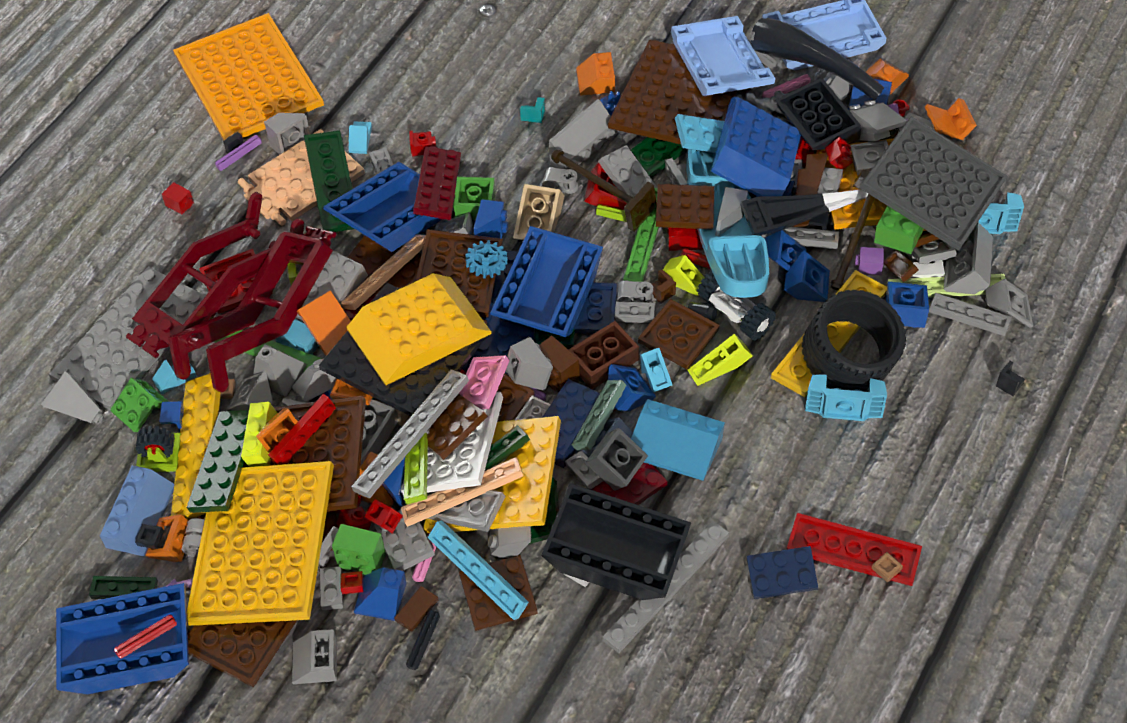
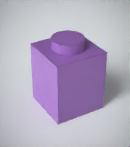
(870, 260)

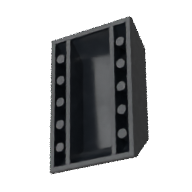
(615, 543)

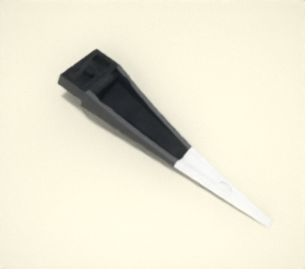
(777, 213)

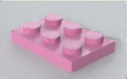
(484, 379)

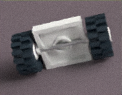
(754, 318)

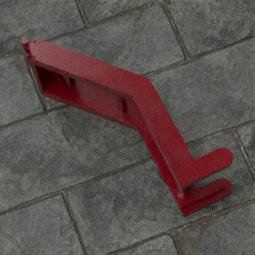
(305, 249)
(156, 326)

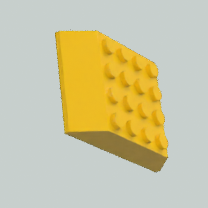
(416, 326)

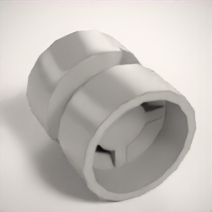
(193, 537)

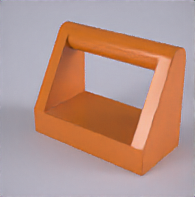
(174, 541)

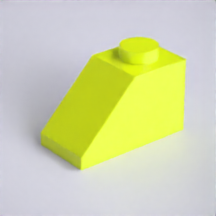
(684, 274)

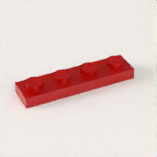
(302, 431)

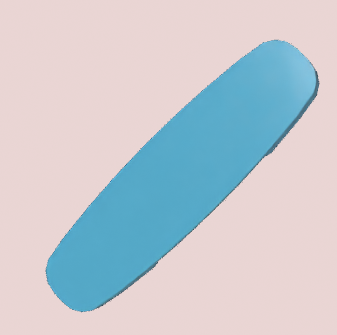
(737, 255)

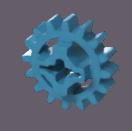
(486, 259)

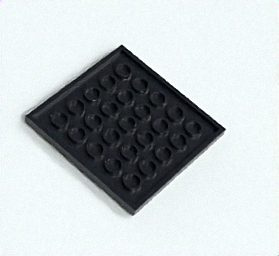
(405, 394)

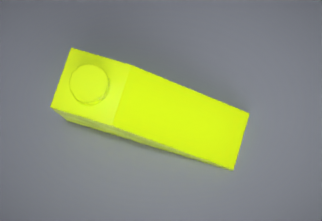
(721, 360)

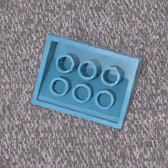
(678, 439)

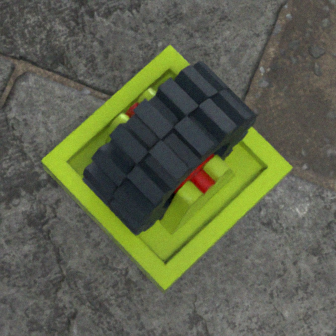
(157, 449)

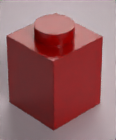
(177, 198)

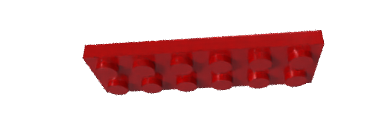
(853, 547)

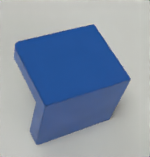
(172, 413)

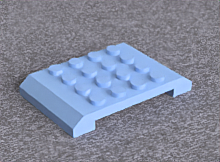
(841, 25)
(720, 56)

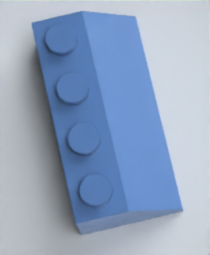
(138, 503)

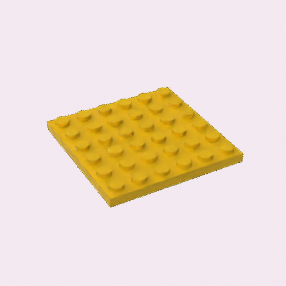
(527, 496)

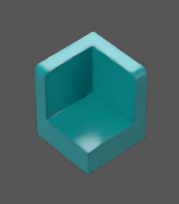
(533, 113)

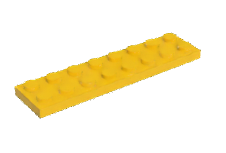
(793, 370)
(198, 421)

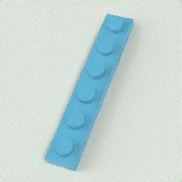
(478, 570)

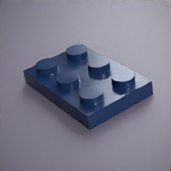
(598, 308)
(782, 572)

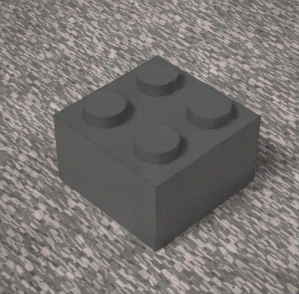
(616, 459)

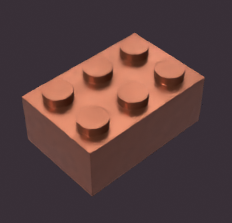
(601, 350)

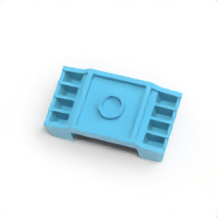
(1003, 217)
(846, 403)

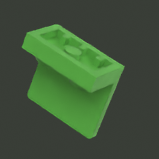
(136, 403)

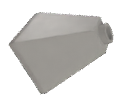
(280, 368)
(73, 399)

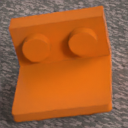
(954, 122)

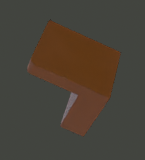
(664, 287)

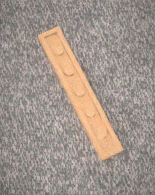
(384, 273)
(447, 499)

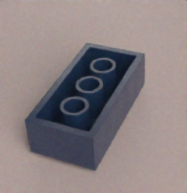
(573, 408)

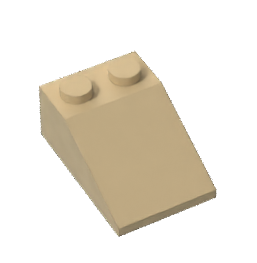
(538, 208)

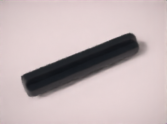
(423, 640)

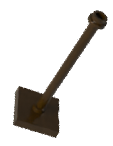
(637, 208)
(838, 282)

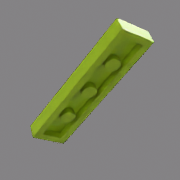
(416, 472)

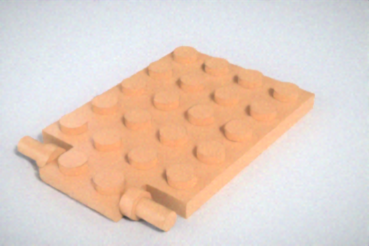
(288, 183)

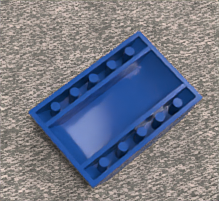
(755, 150)
(384, 207)
(548, 282)
(93, 629)

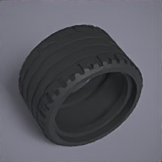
(867, 312)

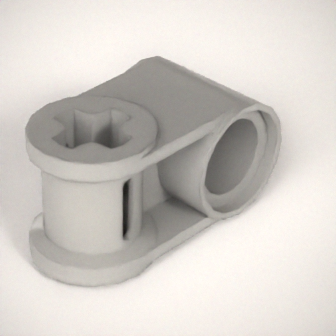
(560, 179)
(634, 292)

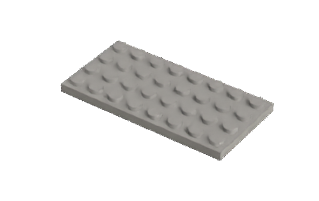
(105, 357)

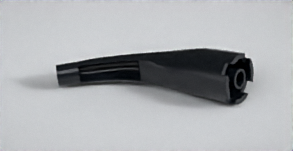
(790, 43)

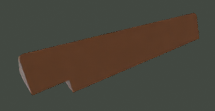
(810, 178)

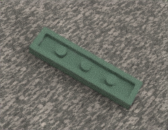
(599, 415)

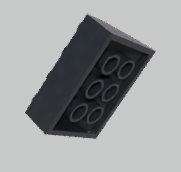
(819, 115)

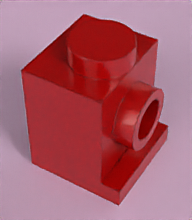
(419, 141)
(839, 153)
(383, 516)
(354, 518)

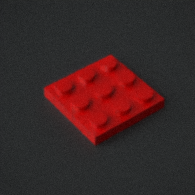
(217, 269)

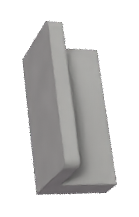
(676, 173)

